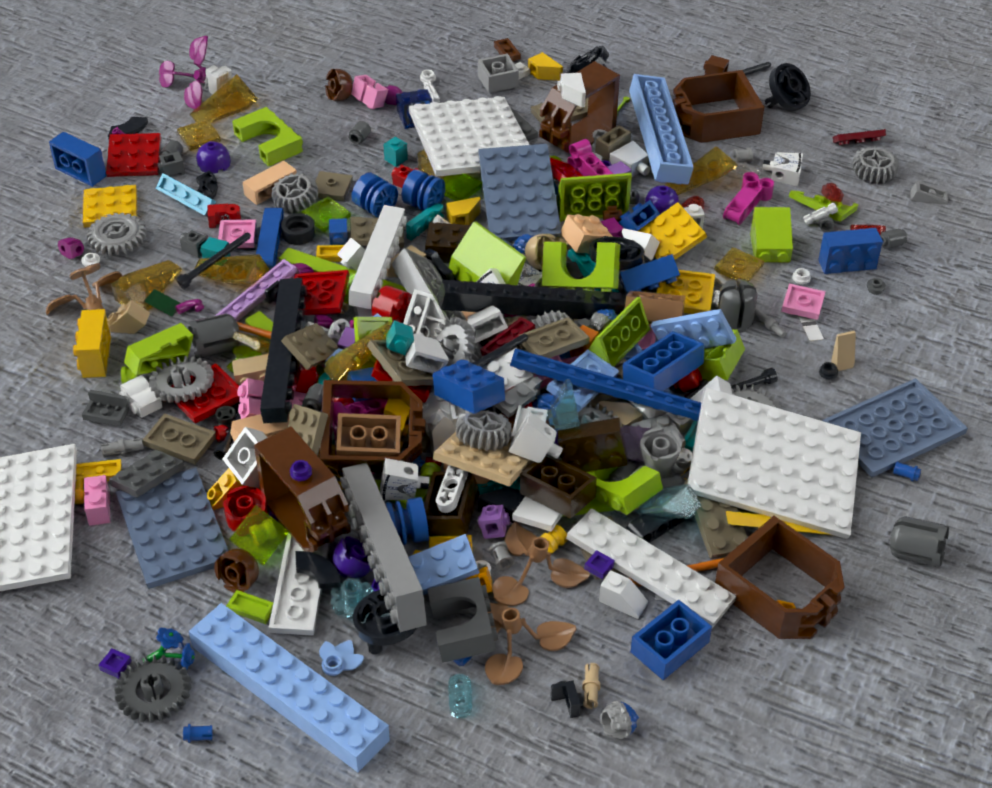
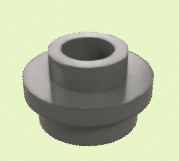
(876, 286)

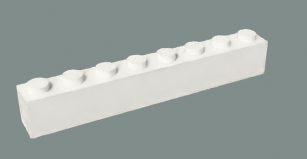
(377, 257)

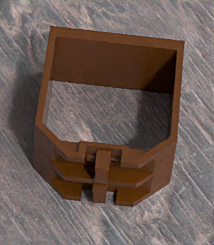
(602, 94)
(723, 124)
(371, 390)
(307, 508)
(804, 554)

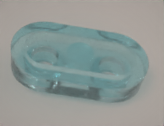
(460, 694)

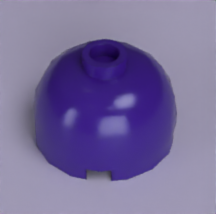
(213, 157)
(662, 197)
(350, 558)

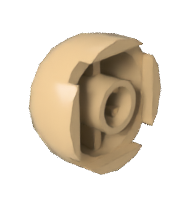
(534, 249)

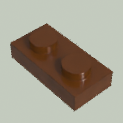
(505, 46)

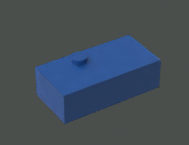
(664, 362)

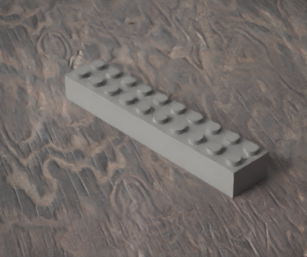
(420, 274)
(384, 548)

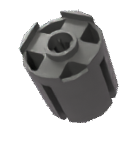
(738, 303)
(214, 335)
(919, 541)

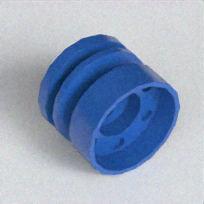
(422, 190)
(373, 193)
(410, 520)

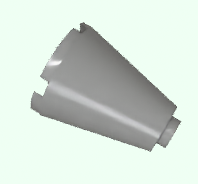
(660, 450)

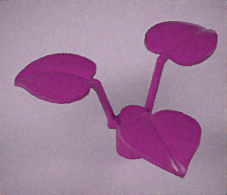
(192, 94)

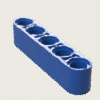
(270, 235)

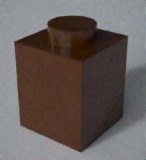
(716, 65)

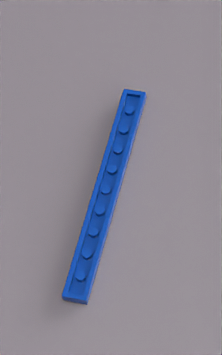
(606, 384)

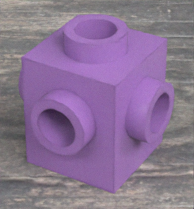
(493, 521)

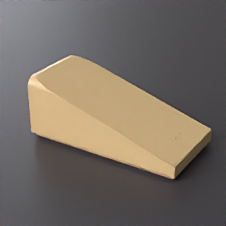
(844, 350)

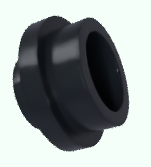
(828, 371)

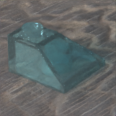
(672, 503)

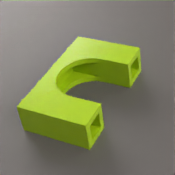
(266, 122)
(604, 276)
(629, 492)

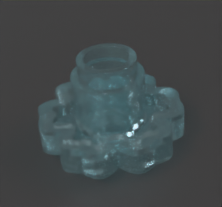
(348, 596)

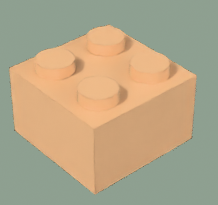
(582, 230)

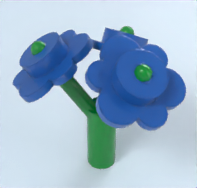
(172, 638)

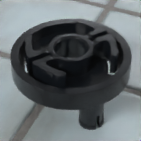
(597, 54)
(788, 87)
(630, 251)
(377, 630)

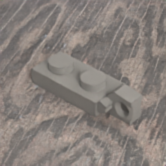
(519, 395)

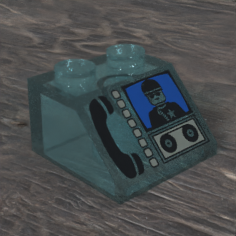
(563, 408)

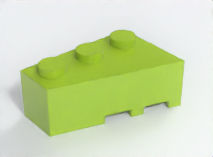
(152, 351)
(721, 359)

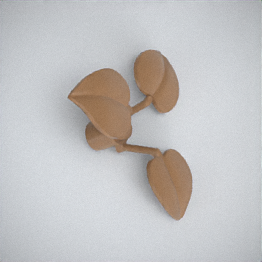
(92, 302)
(521, 541)
(552, 635)

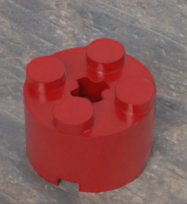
(392, 303)
(240, 503)

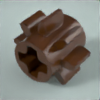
(611, 212)

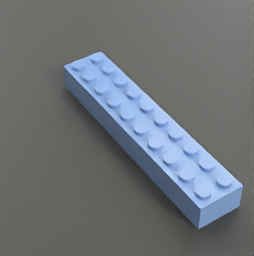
(661, 130)
(290, 687)

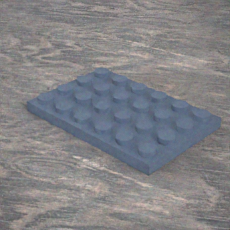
(519, 191)
(898, 426)
(173, 529)

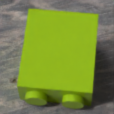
(772, 234)

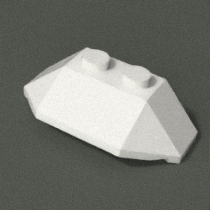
(424, 314)

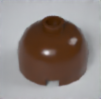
(339, 85)
(237, 569)

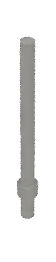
(770, 323)

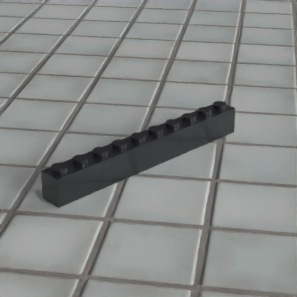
(525, 299)
(281, 362)

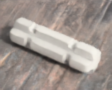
(433, 93)
(820, 214)

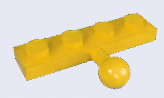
(92, 469)

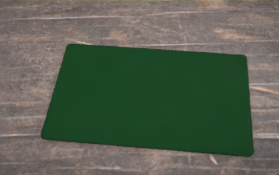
(162, 302)

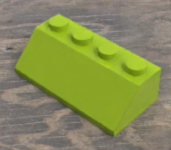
(621, 333)

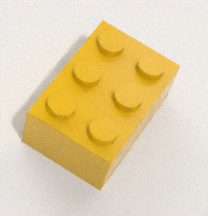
(92, 343)

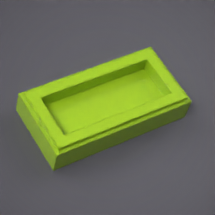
(250, 606)

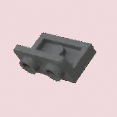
(106, 408)

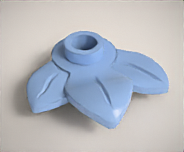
(341, 656)

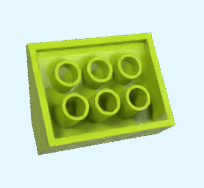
(593, 194)
(483, 251)

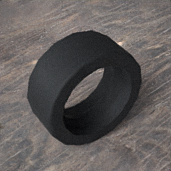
(299, 237)

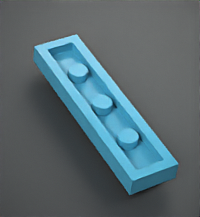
(184, 194)

